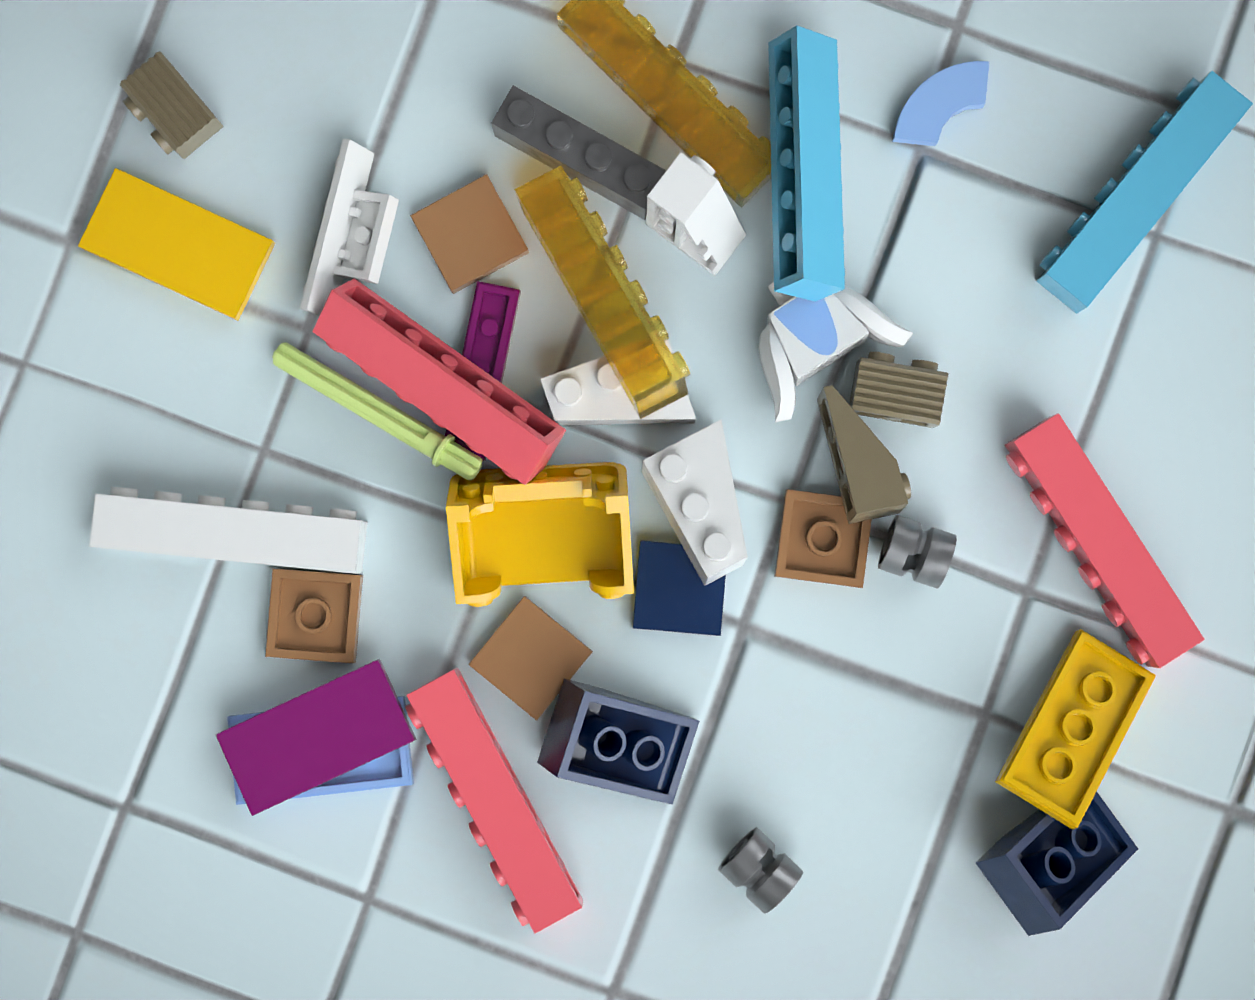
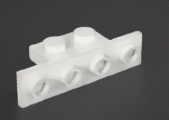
(352, 229)

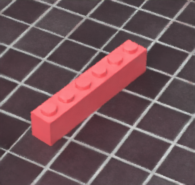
(438, 381)
(1103, 542)
(495, 801)

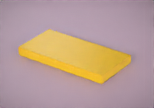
(176, 244)
(1075, 729)

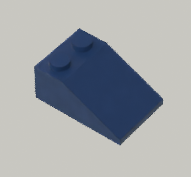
(617, 742)
(1053, 870)

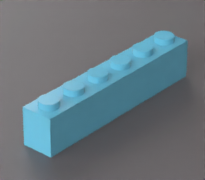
(806, 165)
(1143, 192)

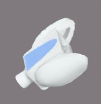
(812, 335)

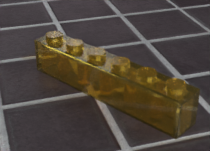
(670, 93)
(602, 291)

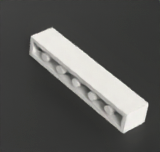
(228, 533)

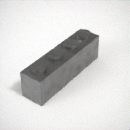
(581, 151)

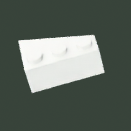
(694, 213)
(595, 397)
(700, 500)

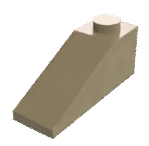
(863, 465)

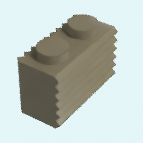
(170, 105)
(898, 391)

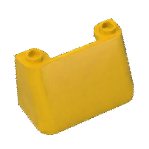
(552, 530)

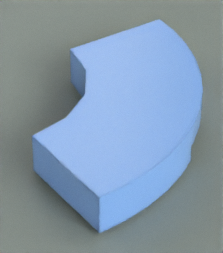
(939, 99)

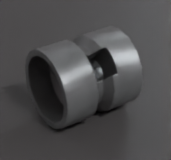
(917, 551)
(760, 870)

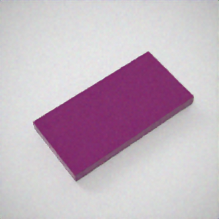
(315, 737)

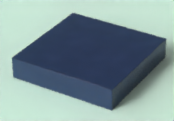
(672, 593)

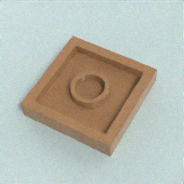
(469, 234)
(819, 542)
(314, 616)
(530, 657)

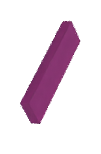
(490, 332)

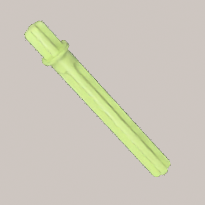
(377, 411)

